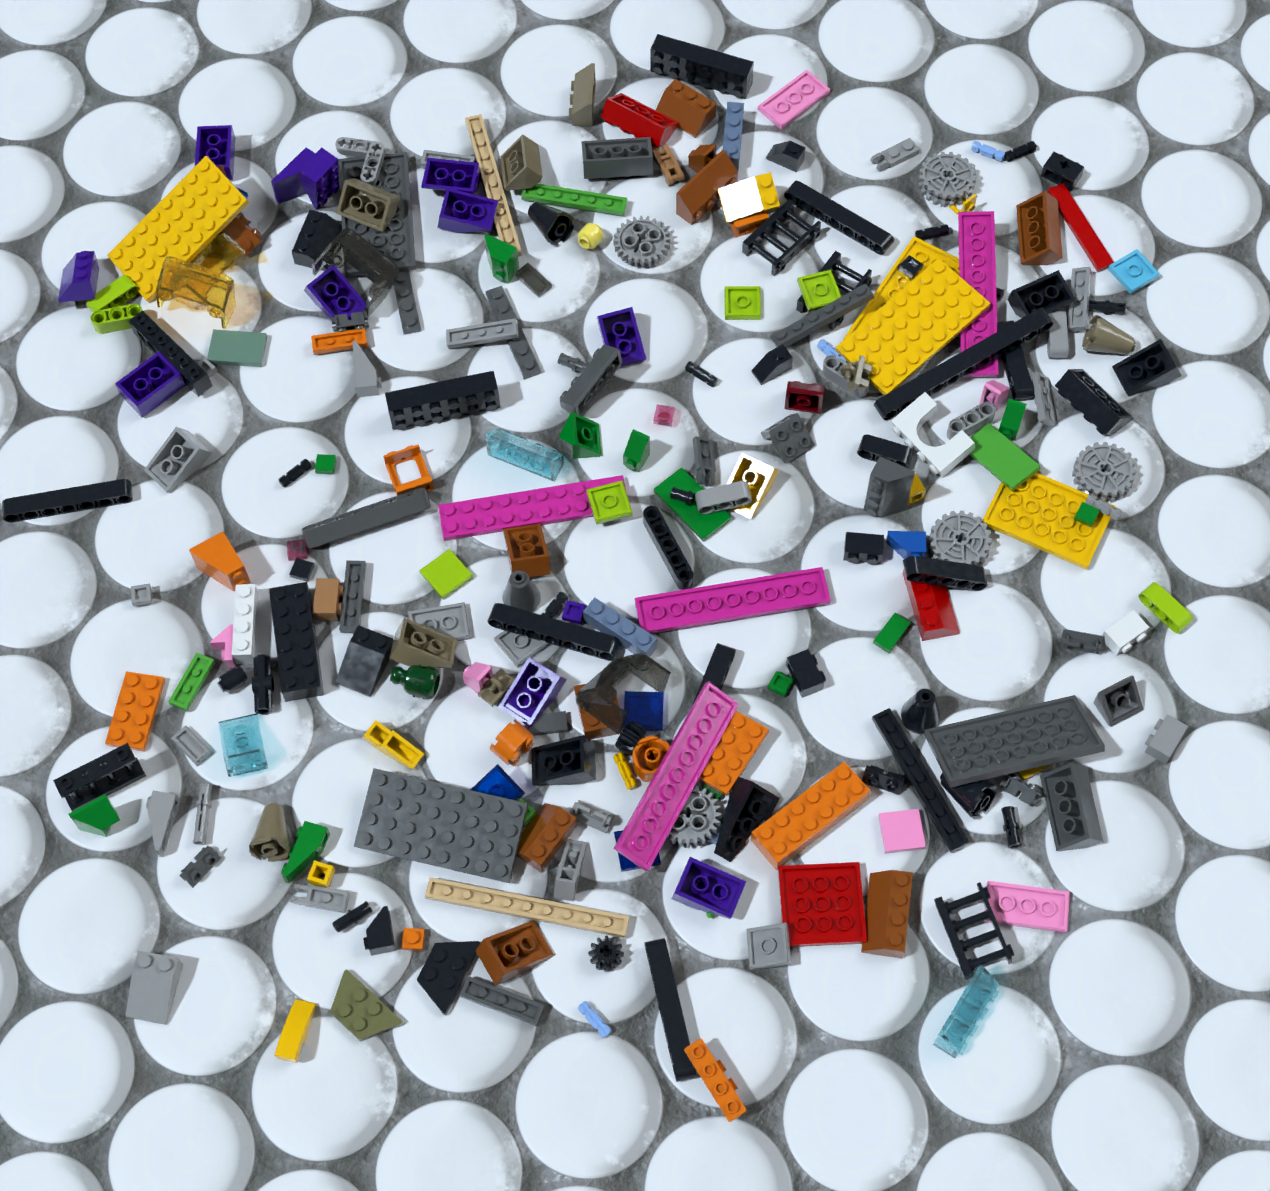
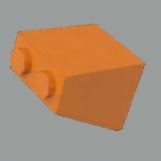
(220, 561)

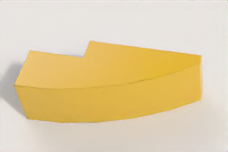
(392, 745)
(295, 1031)

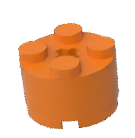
(512, 742)
(648, 748)

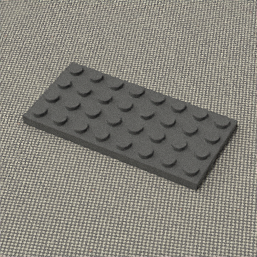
(398, 237)
(1013, 741)
(441, 825)

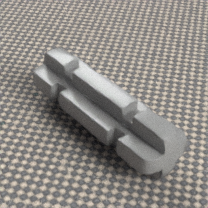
(1104, 507)

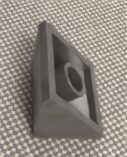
(1119, 701)

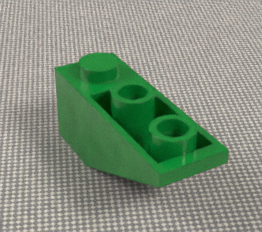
(309, 845)

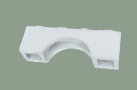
(243, 628)

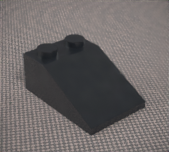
(1147, 369)
(364, 661)
(564, 762)

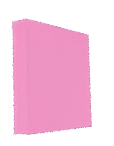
(901, 831)

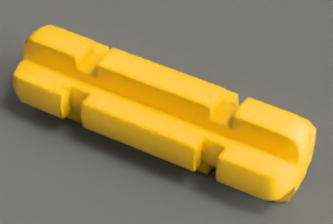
(625, 771)

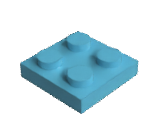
(1133, 271)

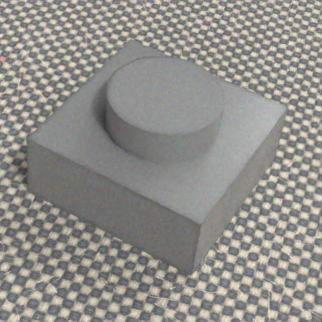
(209, 368)
(141, 595)

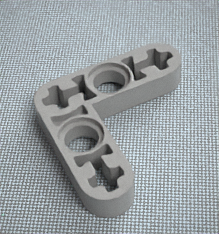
(367, 153)

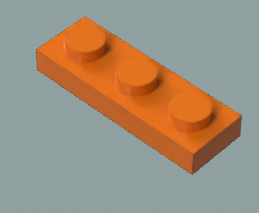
(338, 341)

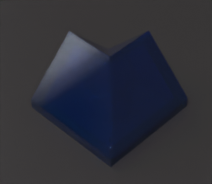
(499, 784)

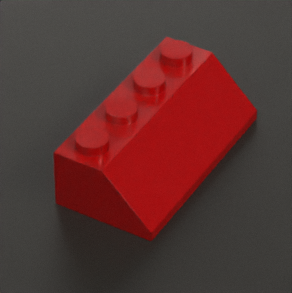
(638, 119)
(932, 610)

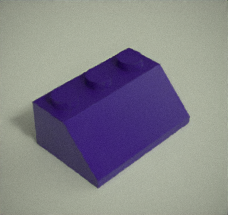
(452, 174)
(79, 278)

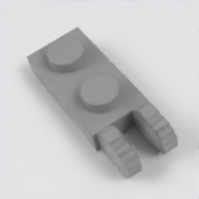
(895, 154)
(322, 898)

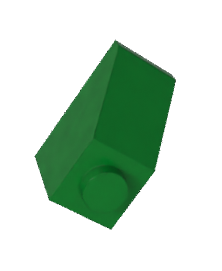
(1012, 418)
(636, 451)

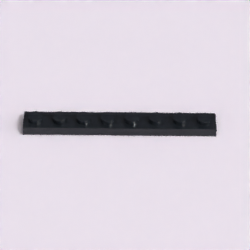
(920, 780)

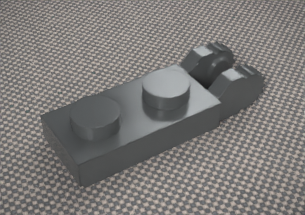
(704, 460)

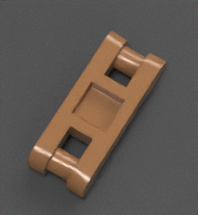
(668, 165)

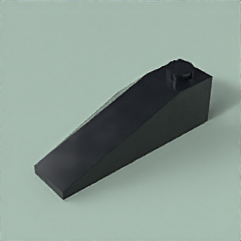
(744, 812)

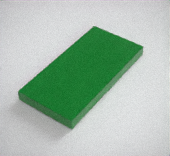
(701, 524)

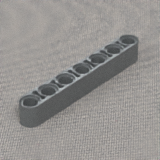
(366, 517)

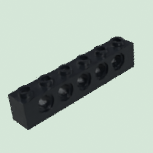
(159, 341)

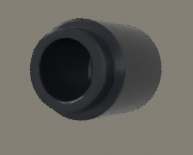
(232, 679)

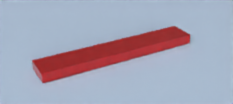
(1081, 228)

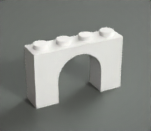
(940, 458)

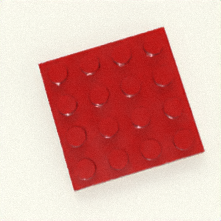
(822, 904)

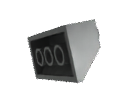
(617, 158)
(591, 380)
(888, 488)
(1071, 807)

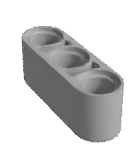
(1057, 336)
(834, 374)
(975, 415)
(723, 497)

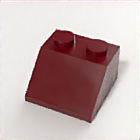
(804, 397)

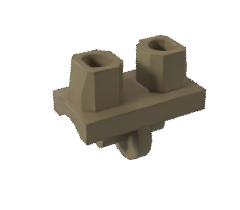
(853, 373)
(496, 687)

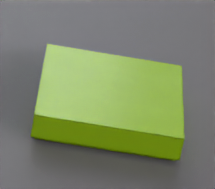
(818, 289)
(742, 303)
(609, 502)
(446, 574)

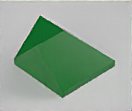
(582, 435)
(96, 816)

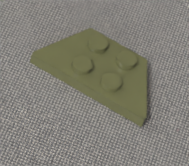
(361, 1010)

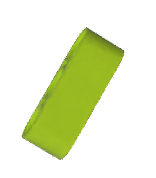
(114, 294)
(114, 318)
(1165, 607)

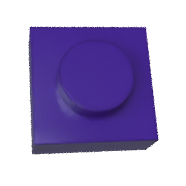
(573, 612)

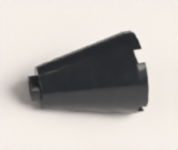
(551, 222)
(921, 712)
(972, 796)

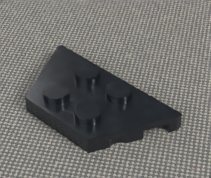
(446, 971)

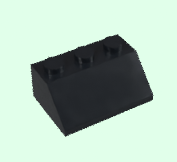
(314, 237)
(1046, 292)

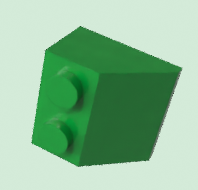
(501, 258)

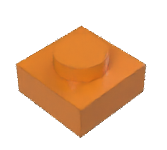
(413, 939)

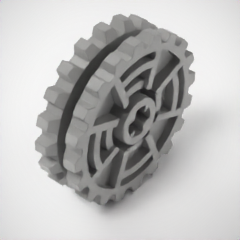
(947, 179)
(1104, 471)
(960, 527)

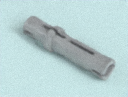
(203, 806)

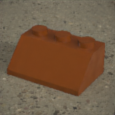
(687, 107)
(545, 836)

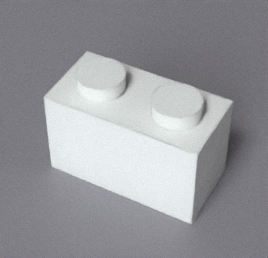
(1125, 633)

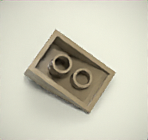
(422, 645)

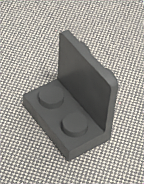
(789, 437)

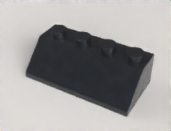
(1093, 401)

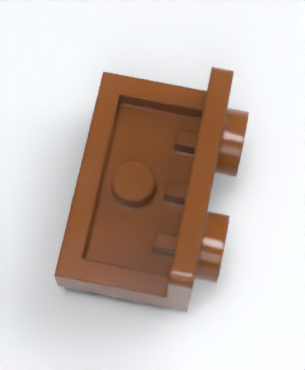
(243, 234)

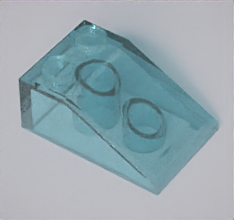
(242, 745)

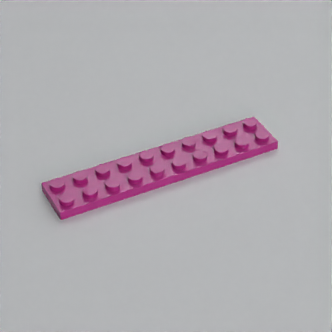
(978, 269)
(518, 509)
(732, 600)
(676, 776)

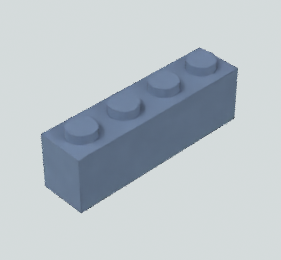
(733, 131)
(614, 624)

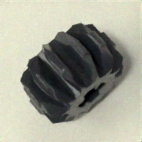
(630, 737)
(598, 953)

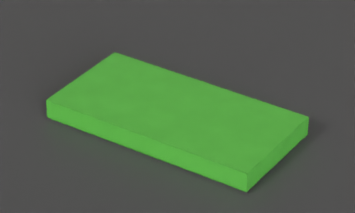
(1002, 457)

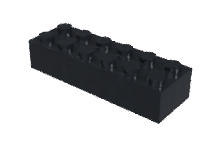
(701, 66)
(443, 400)
(296, 642)

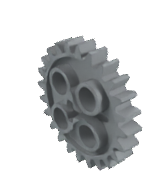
(628, 235)
(690, 834)

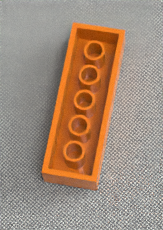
(810, 815)

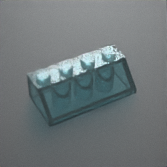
(524, 454)
(967, 1012)

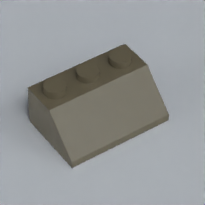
(583, 97)
(521, 164)
(367, 204)

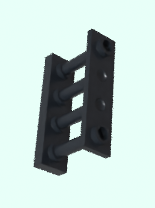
(773, 223)
(835, 264)
(100, 777)
(961, 946)

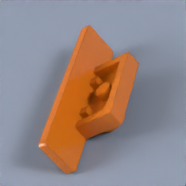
(712, 1074)

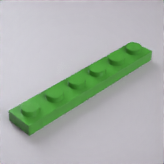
(576, 199)

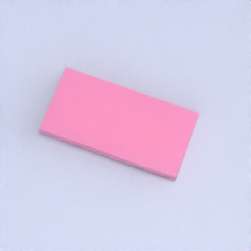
(793, 99)
(1029, 906)

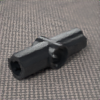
(262, 684)

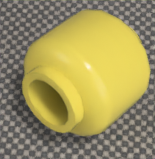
(590, 236)

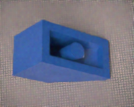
(907, 543)

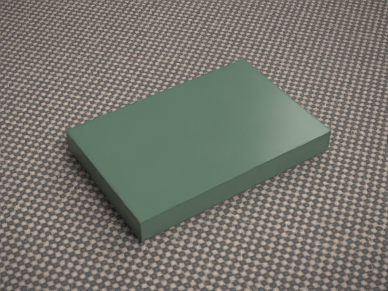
(237, 348)

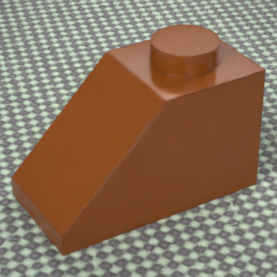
(701, 156)

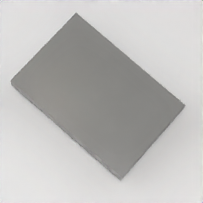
(445, 619)

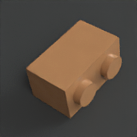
(327, 599)

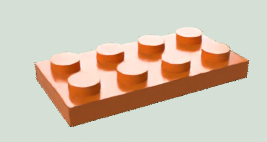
(135, 711)
(733, 753)

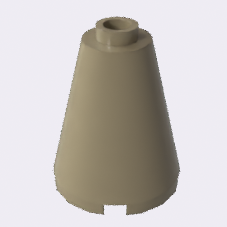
(1107, 338)
(271, 835)

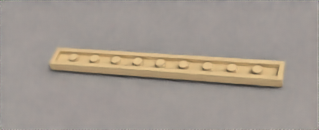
(491, 180)
(527, 907)

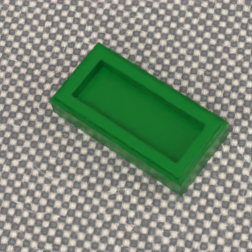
(892, 632)

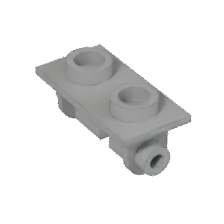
(592, 816)

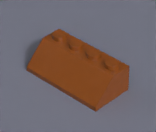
(701, 191)
(1039, 230)
(887, 913)

